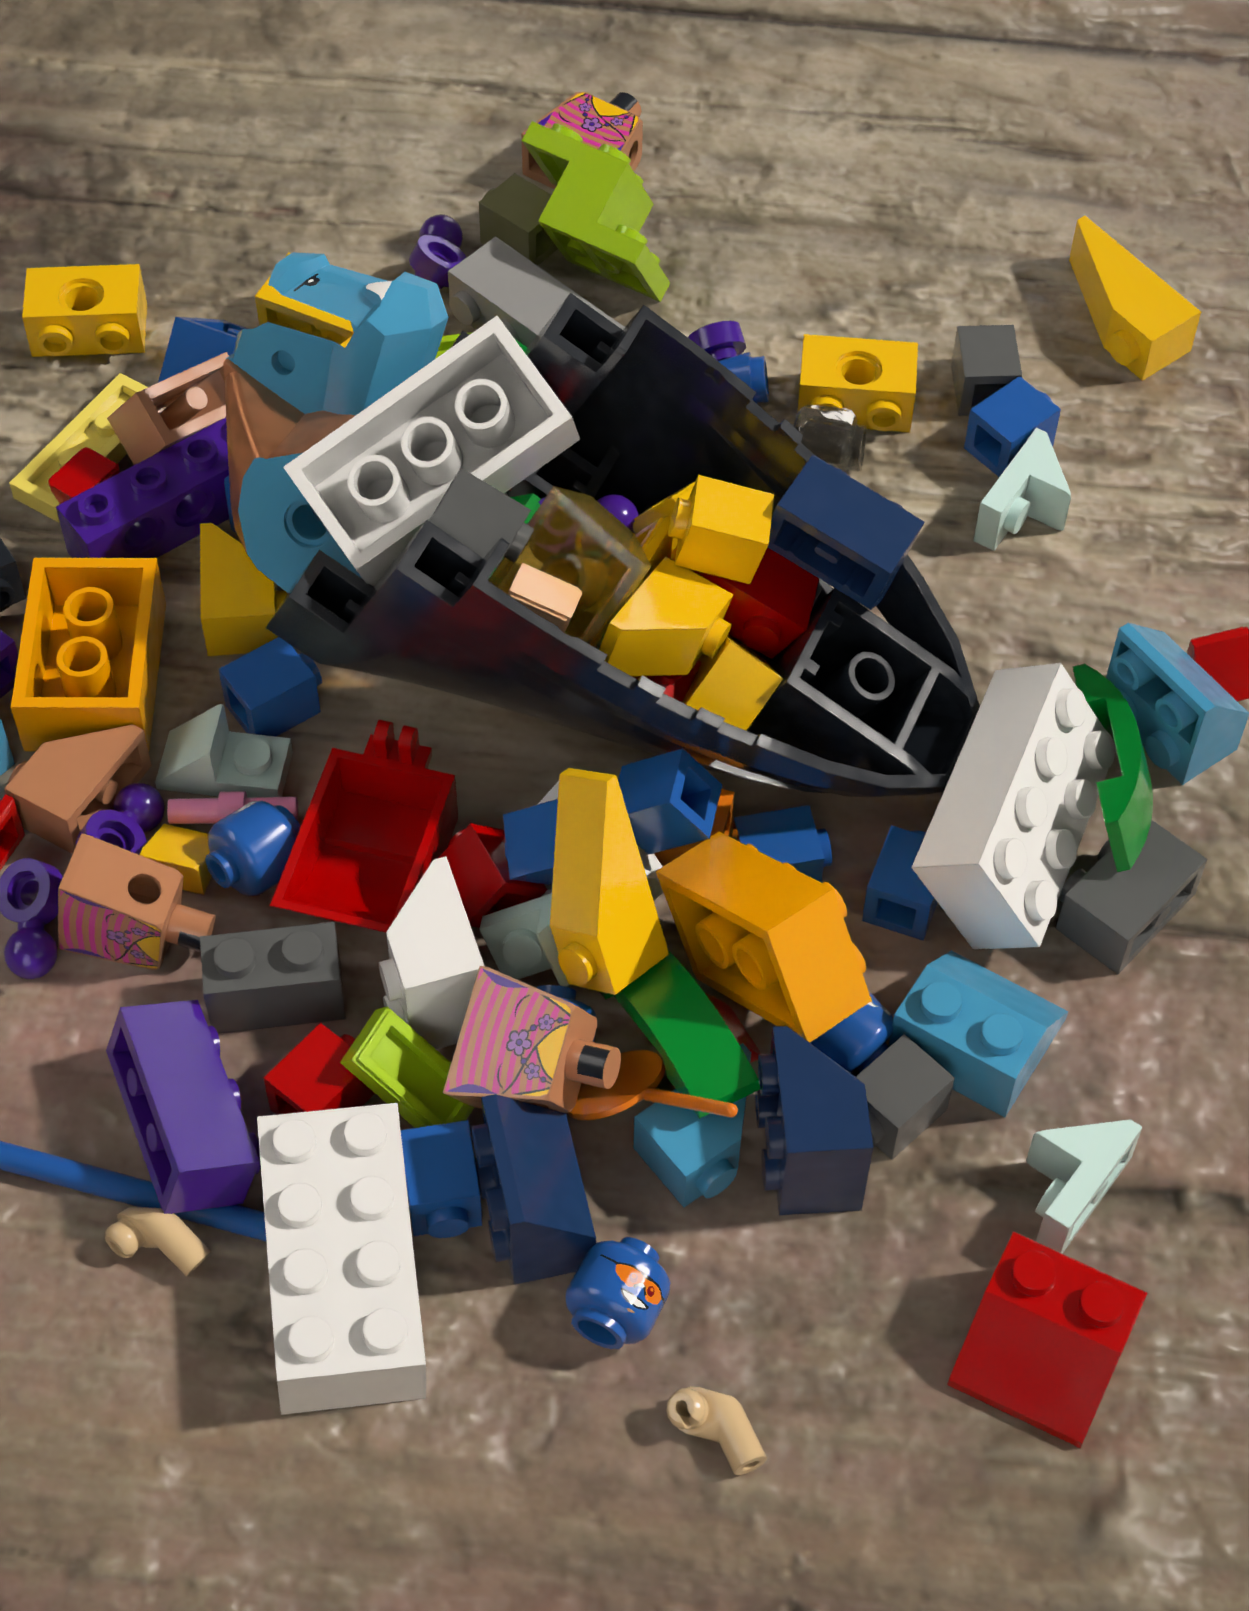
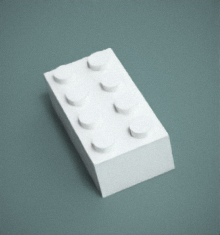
(393, 462)
(1015, 808)
(340, 1259)

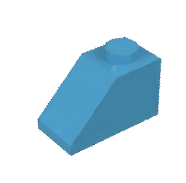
(689, 1152)

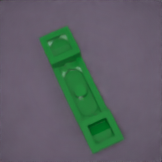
(1128, 798)
(688, 1034)

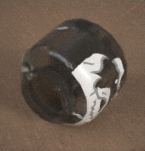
(833, 436)

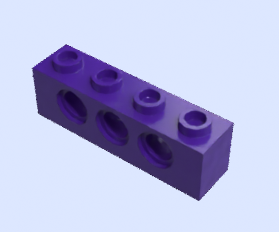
(153, 502)

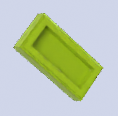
(404, 1070)

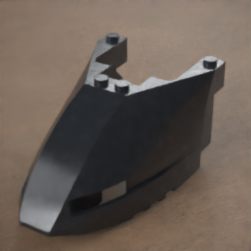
(859, 698)

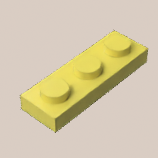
(87, 430)

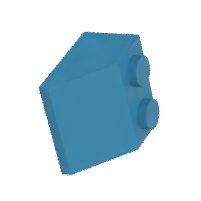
(978, 1028)

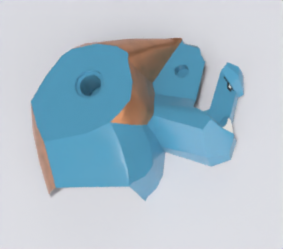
(298, 388)

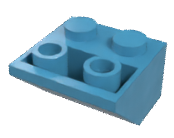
(1179, 708)

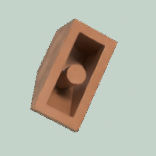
(171, 410)
(75, 779)

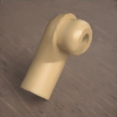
(156, 1230)
(720, 1420)

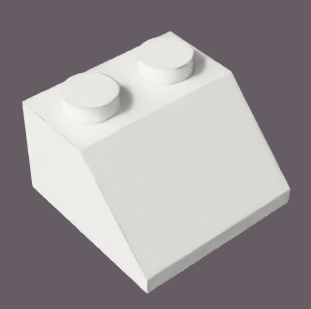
(431, 959)

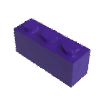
(183, 1106)

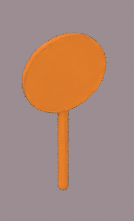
(637, 1080)

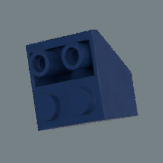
(842, 532)
(813, 1128)
(531, 1189)

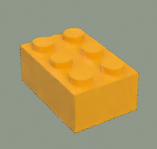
(88, 648)
(765, 935)

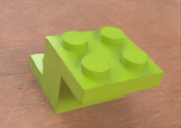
(596, 209)

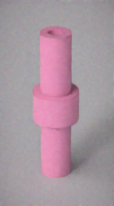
(214, 809)

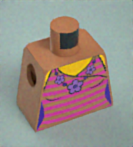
(597, 123)
(124, 907)
(526, 1047)

